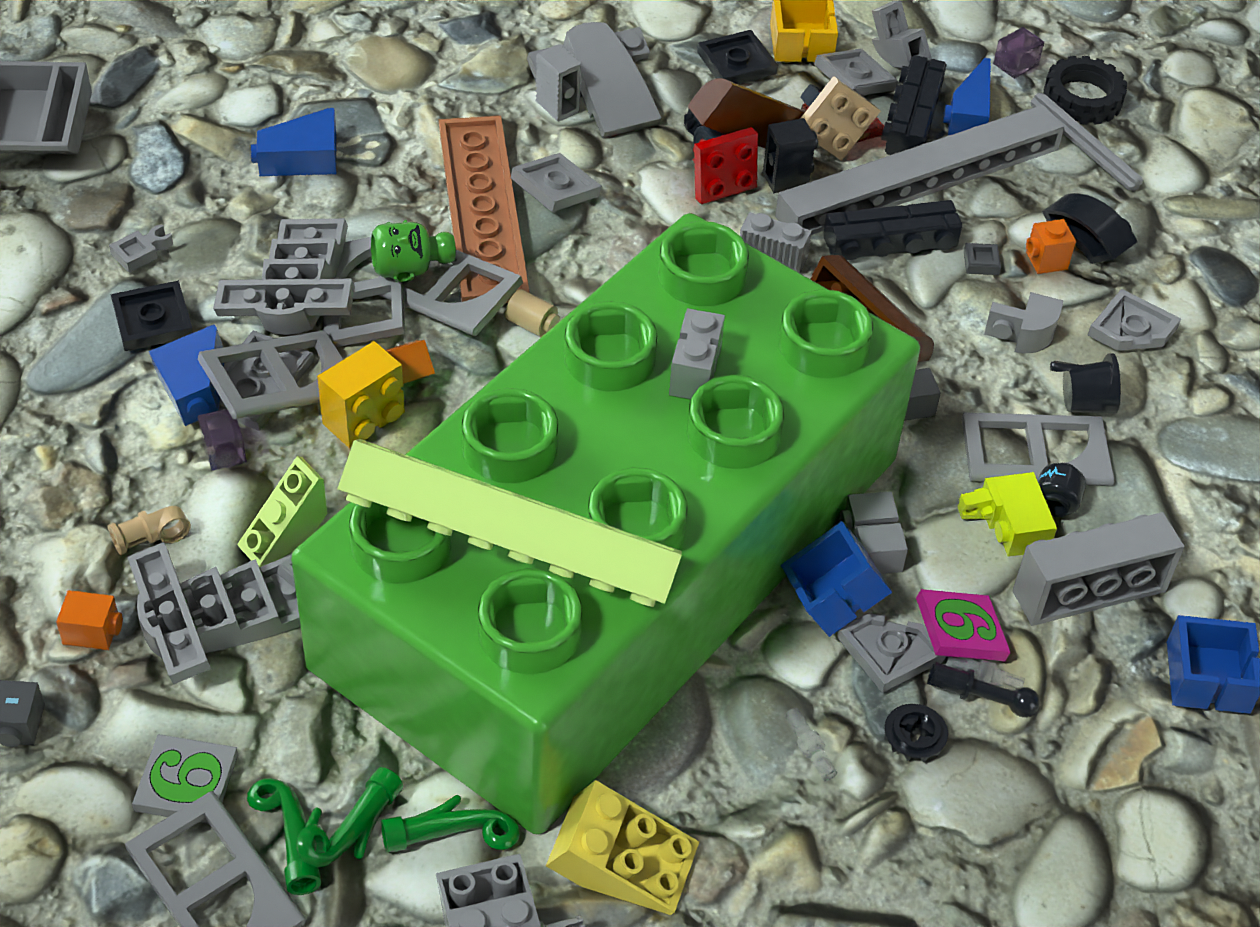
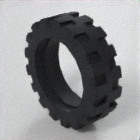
(1092, 72)

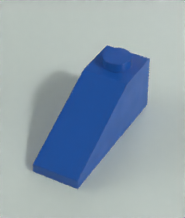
(970, 101)

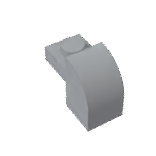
(895, 40)
(1029, 328)

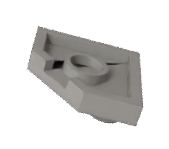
(1133, 324)
(888, 649)

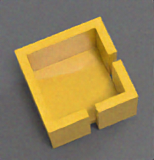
(803, 29)
(361, 393)

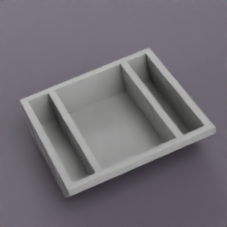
(43, 106)

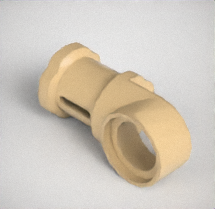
(149, 528)

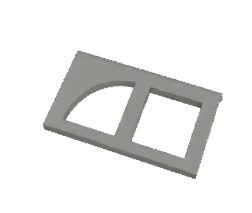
(353, 254)
(468, 315)
(290, 393)
(1092, 462)
(271, 902)

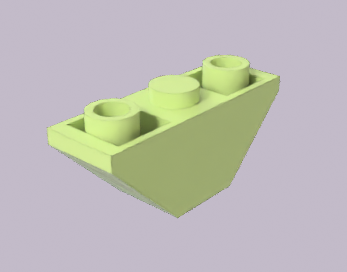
(287, 516)

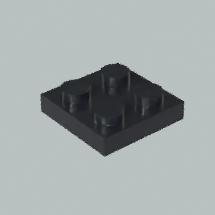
(737, 57)
(151, 315)

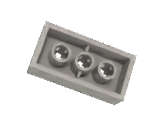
(1097, 568)

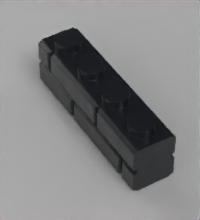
(915, 104)
(893, 230)

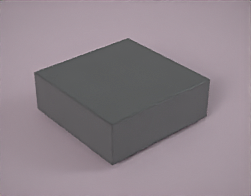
(982, 259)

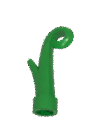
(442, 821)
(357, 826)
(299, 876)

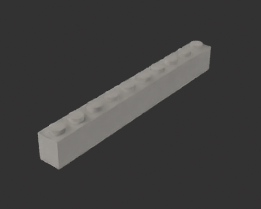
(923, 168)

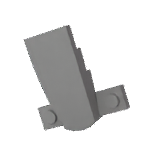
(609, 77)
(295, 280)
(208, 610)

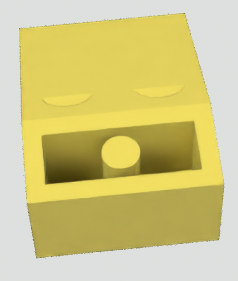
(622, 850)

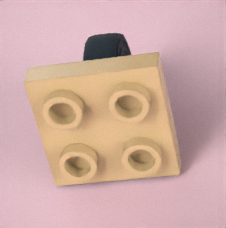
(837, 116)

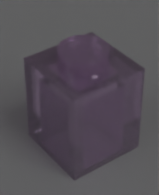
(1018, 52)
(221, 439)

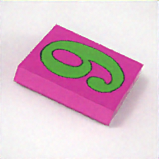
(962, 625)

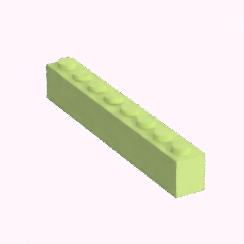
(510, 521)

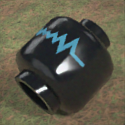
(1062, 488)

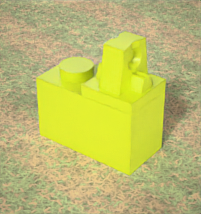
(1013, 508)

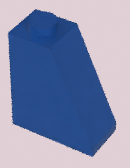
(298, 146)
(184, 376)

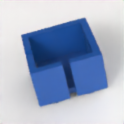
(835, 578)
(1208, 663)

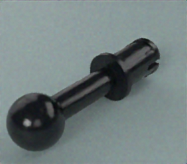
(1022, 701)

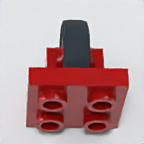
(724, 163)

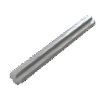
(1091, 146)

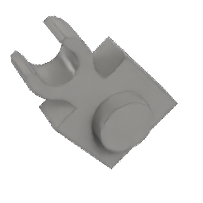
(140, 250)

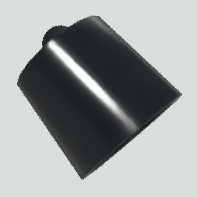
(1091, 385)

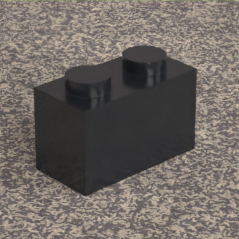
(789, 154)

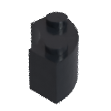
(1095, 226)

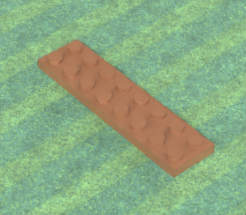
(481, 199)

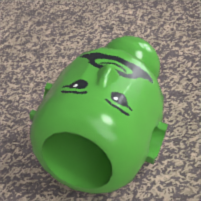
(406, 250)

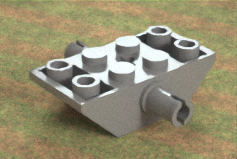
(491, 896)

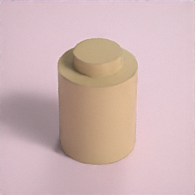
(531, 313)

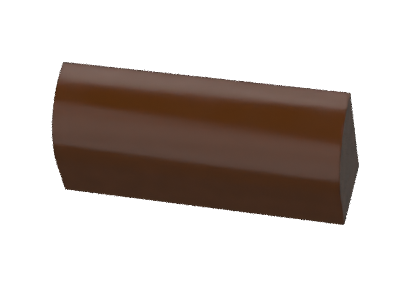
(733, 107)
(839, 275)

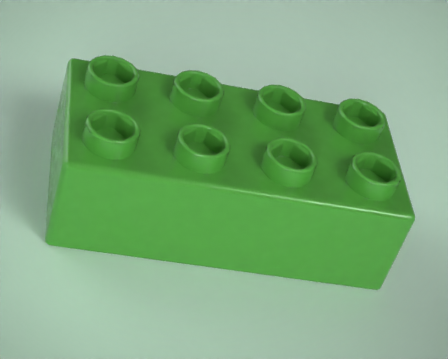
(536, 675)

